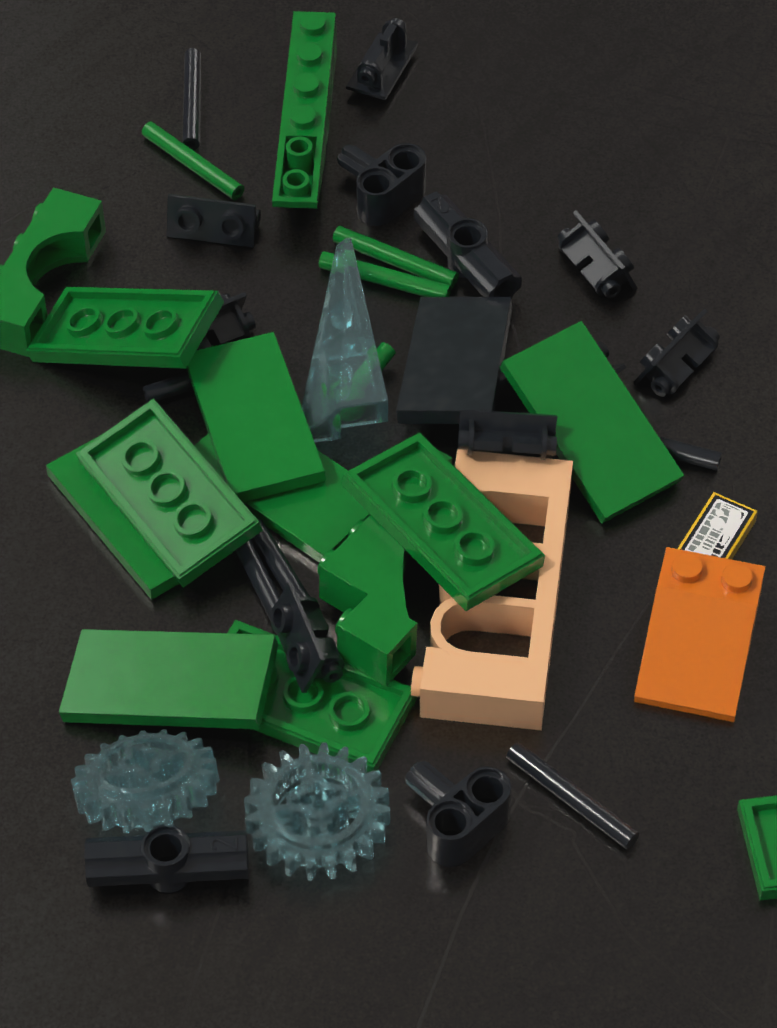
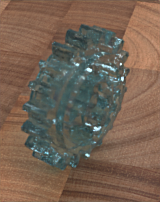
(145, 781)
(322, 801)

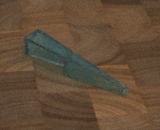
(345, 370)

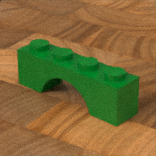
(60, 233)

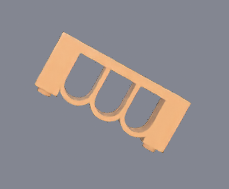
(496, 686)

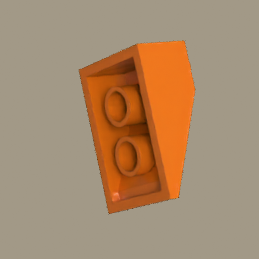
(699, 634)

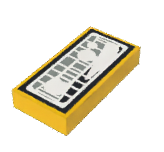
(720, 528)

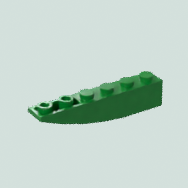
(306, 110)

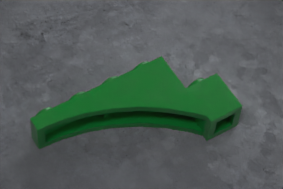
(367, 585)

